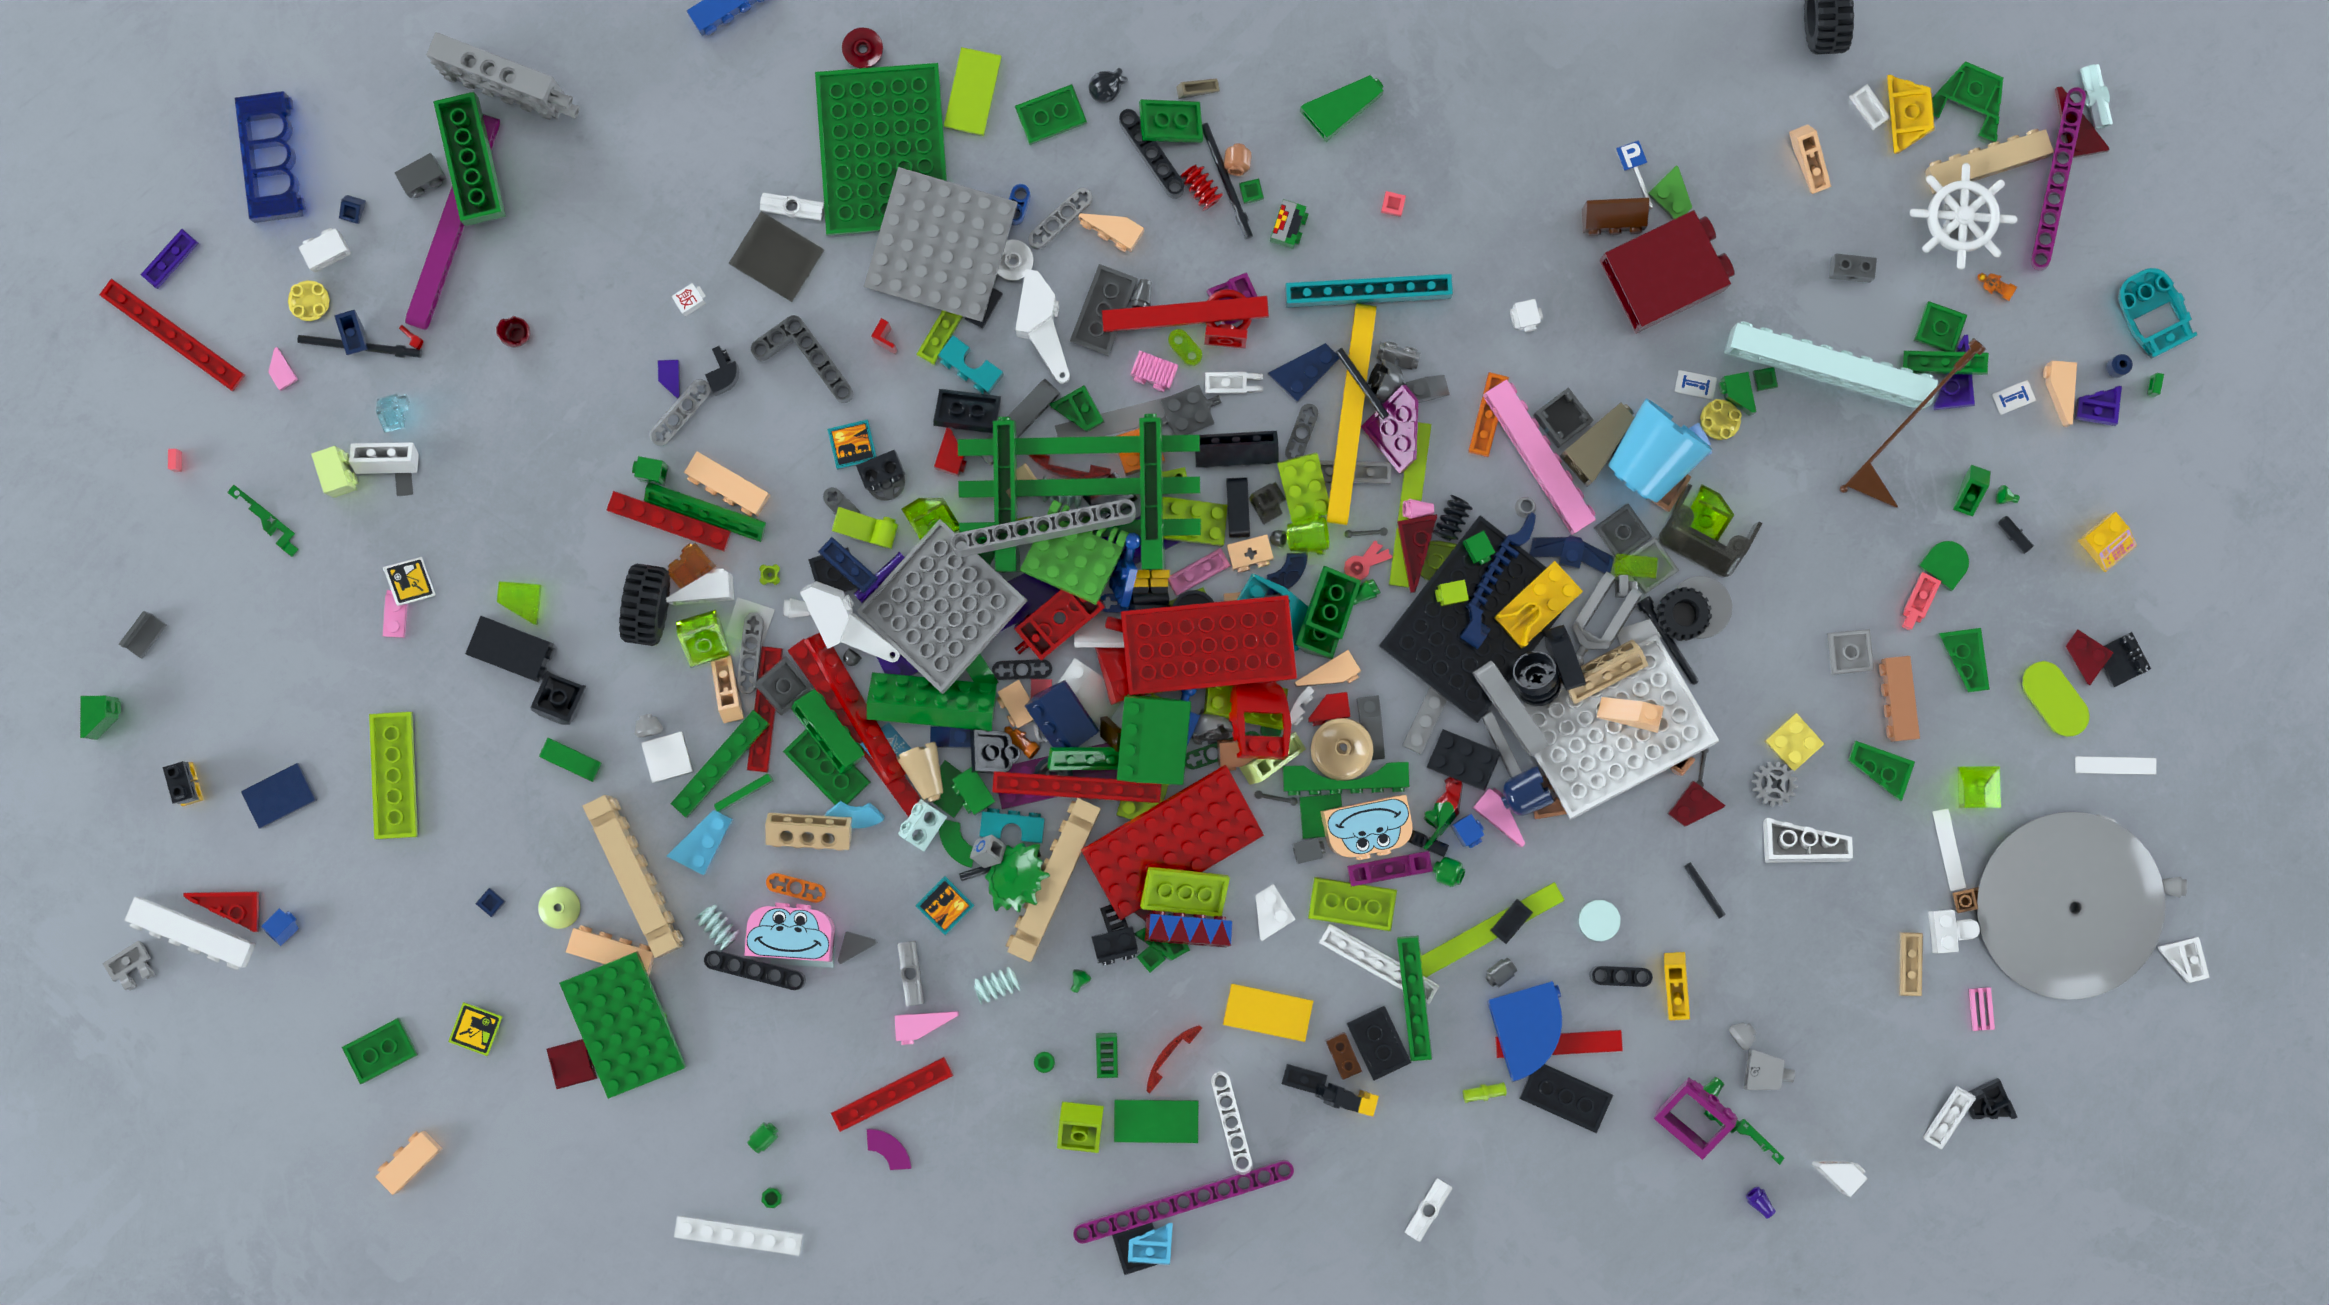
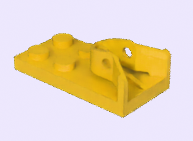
(1538, 604)

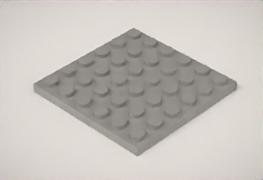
(940, 244)
(941, 607)

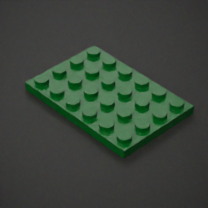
(622, 1024)

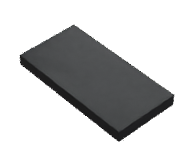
(1566, 1097)

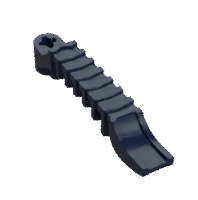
(1476, 630)

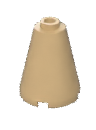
(923, 770)

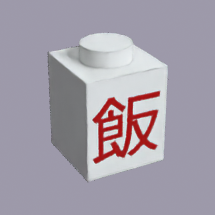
(689, 299)

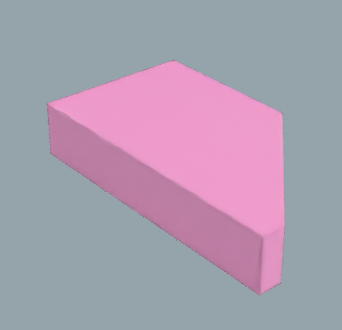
(281, 371)

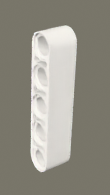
(1227, 1113)

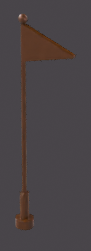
(1866, 478)

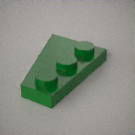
(1883, 767)

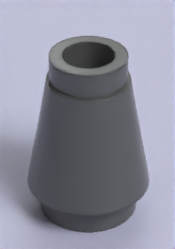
(1142, 294)

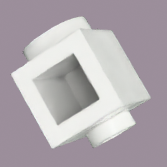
(1526, 315)

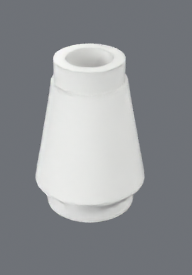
(795, 608)

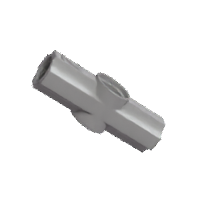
(912, 988)

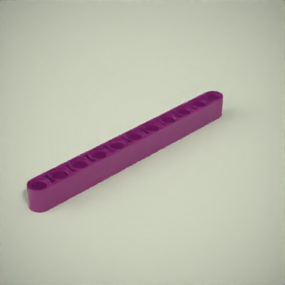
(441, 253)
(1175, 1208)

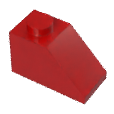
(948, 458)

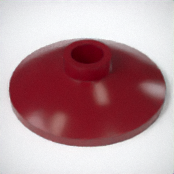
(862, 38)

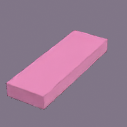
(1198, 572)

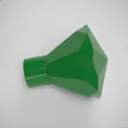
(2005, 495)
(1080, 978)

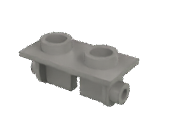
(1406, 355)

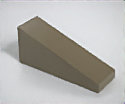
(1197, 88)

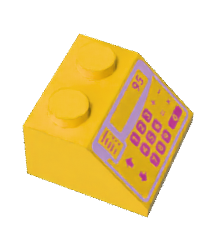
(2108, 541)

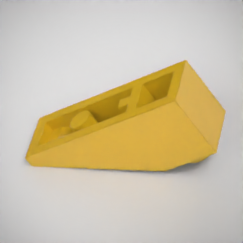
(1676, 986)

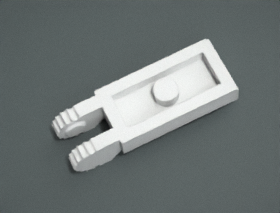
(1231, 382)

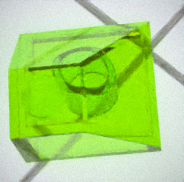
(925, 512)
(1710, 512)
(1979, 787)

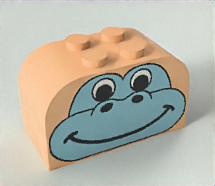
(1368, 827)

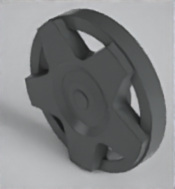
(888, 488)

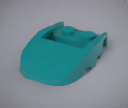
(2145, 293)
(1257, 588)

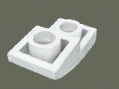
(1296, 711)

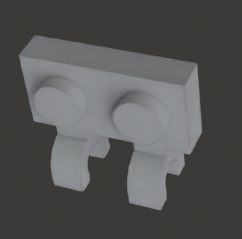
(127, 961)

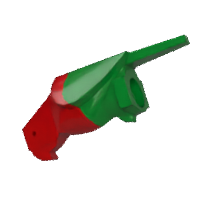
(1444, 810)

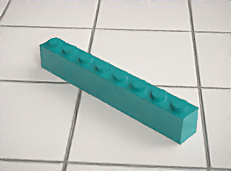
(1368, 290)

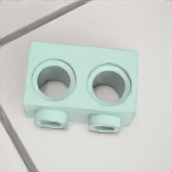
(926, 827)

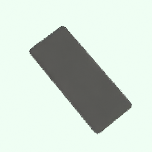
(404, 484)

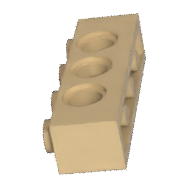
(798, 824)

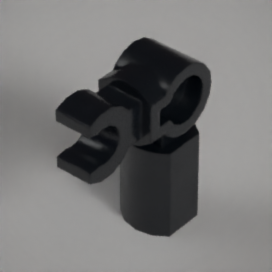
(1420, 840)

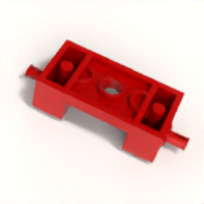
(1043, 633)

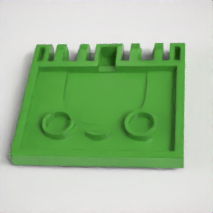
(1076, 561)

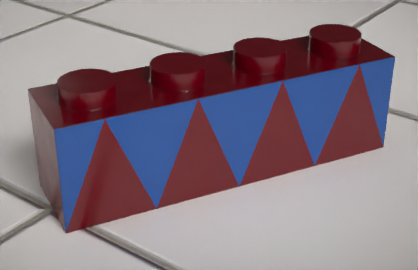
(1188, 930)

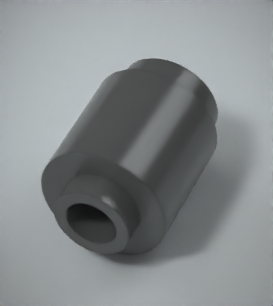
(1500, 972)

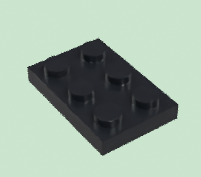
(966, 410)
(1463, 760)
(1378, 1043)

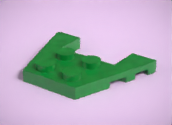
(1975, 90)

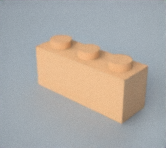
(408, 1161)

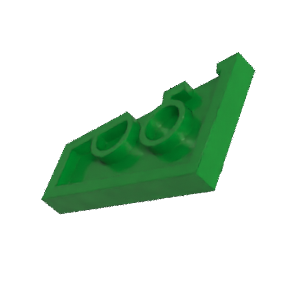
(1968, 657)

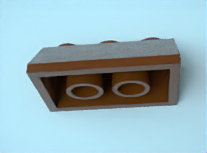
(1615, 216)

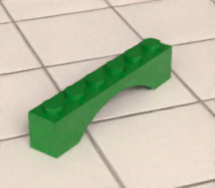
(1391, 775)

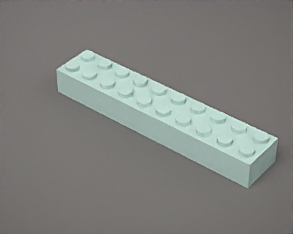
(1829, 365)

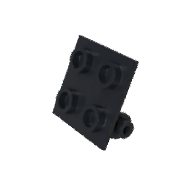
(2126, 660)

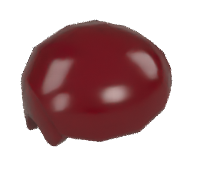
(513, 331)

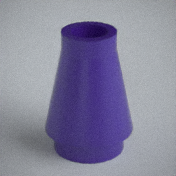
(1759, 1200)

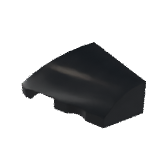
(1991, 1102)

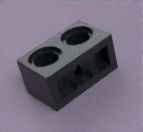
(879, 465)

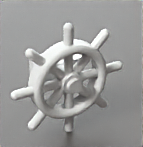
(1961, 216)

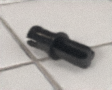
(2015, 534)

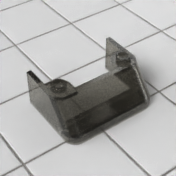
(1700, 548)

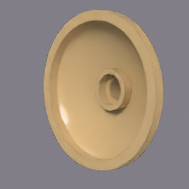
(1333, 760)

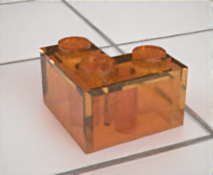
(691, 566)

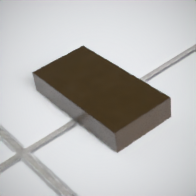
(1110, 732)

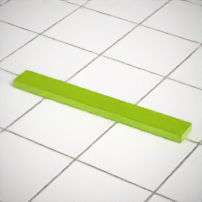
(1411, 489)
(1481, 934)

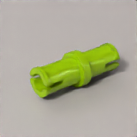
(1484, 1092)

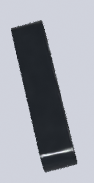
(1152, 163)
(744, 970)

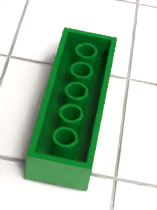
(469, 158)
(919, 702)

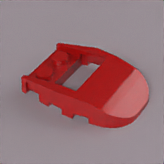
(1260, 698)

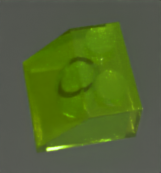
(702, 638)

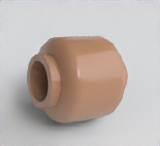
(1237, 159)

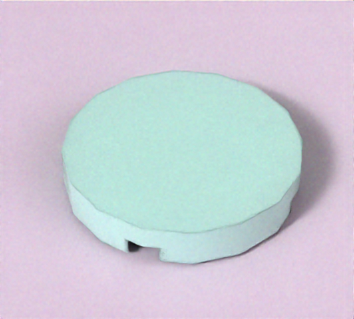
(1599, 920)

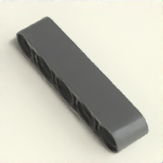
(1030, 409)

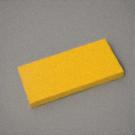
(1268, 1012)

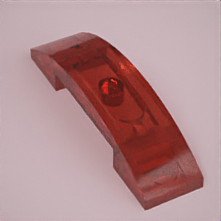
(1043, 462)
(1188, 1035)

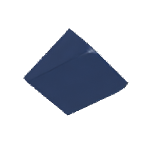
(351, 209)

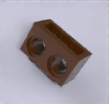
(1343, 1055)

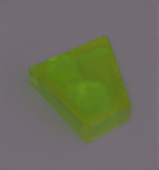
(521, 599)

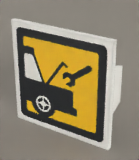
(409, 581)

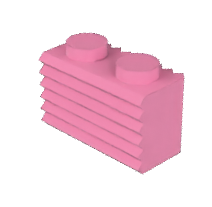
(1154, 371)

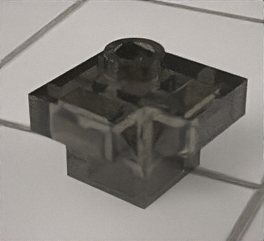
(1267, 502)

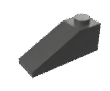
(1371, 720)

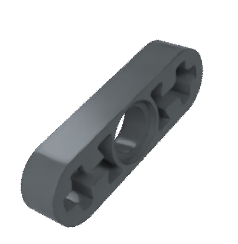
(1312, 420)

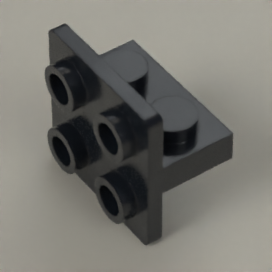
(1115, 945)

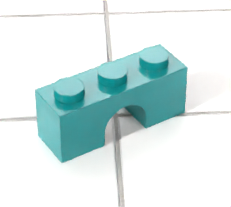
(954, 356)
(1031, 826)

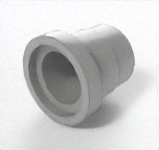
(1518, 509)

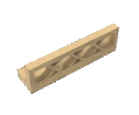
(1609, 672)

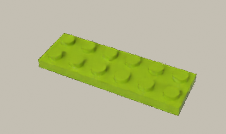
(393, 775)

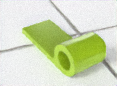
(865, 528)

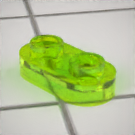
(1184, 348)

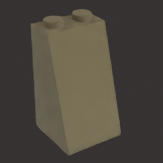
(1593, 449)

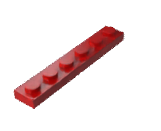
(668, 521)

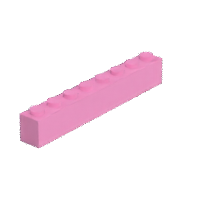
(1539, 457)

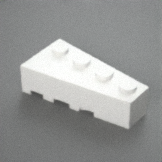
(1803, 844)

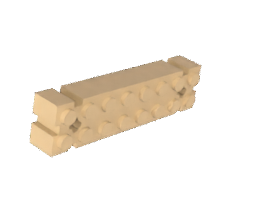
(1060, 867)
(633, 876)

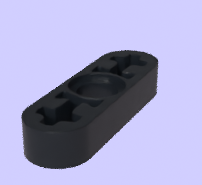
(1006, 676)

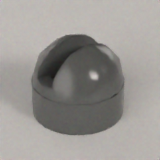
(1278, 538)
(851, 658)

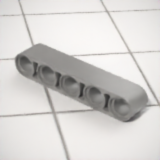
(1510, 708)

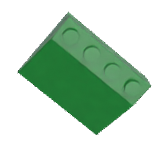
(1153, 740)

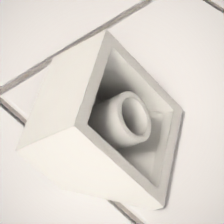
(1843, 1175)

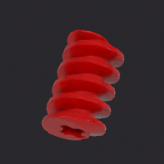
(1202, 187)

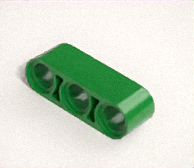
(570, 759)

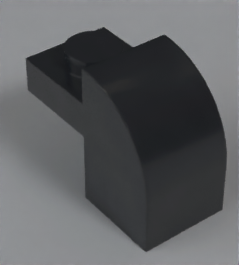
(726, 376)

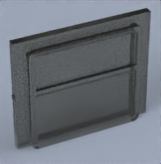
(776, 256)

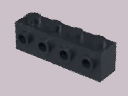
(1237, 449)

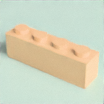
(726, 483)
(604, 948)

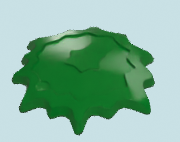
(1016, 877)

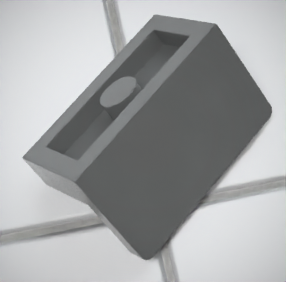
(143, 634)

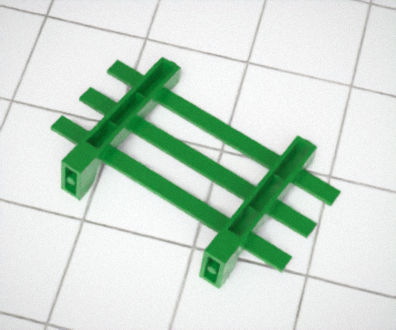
(1150, 485)

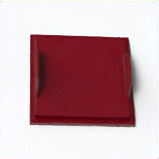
(571, 1064)

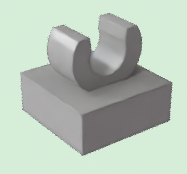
(1623, 587)

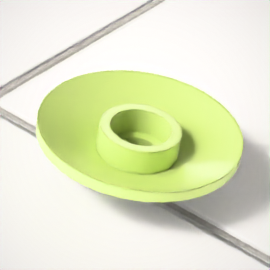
(570, 907)

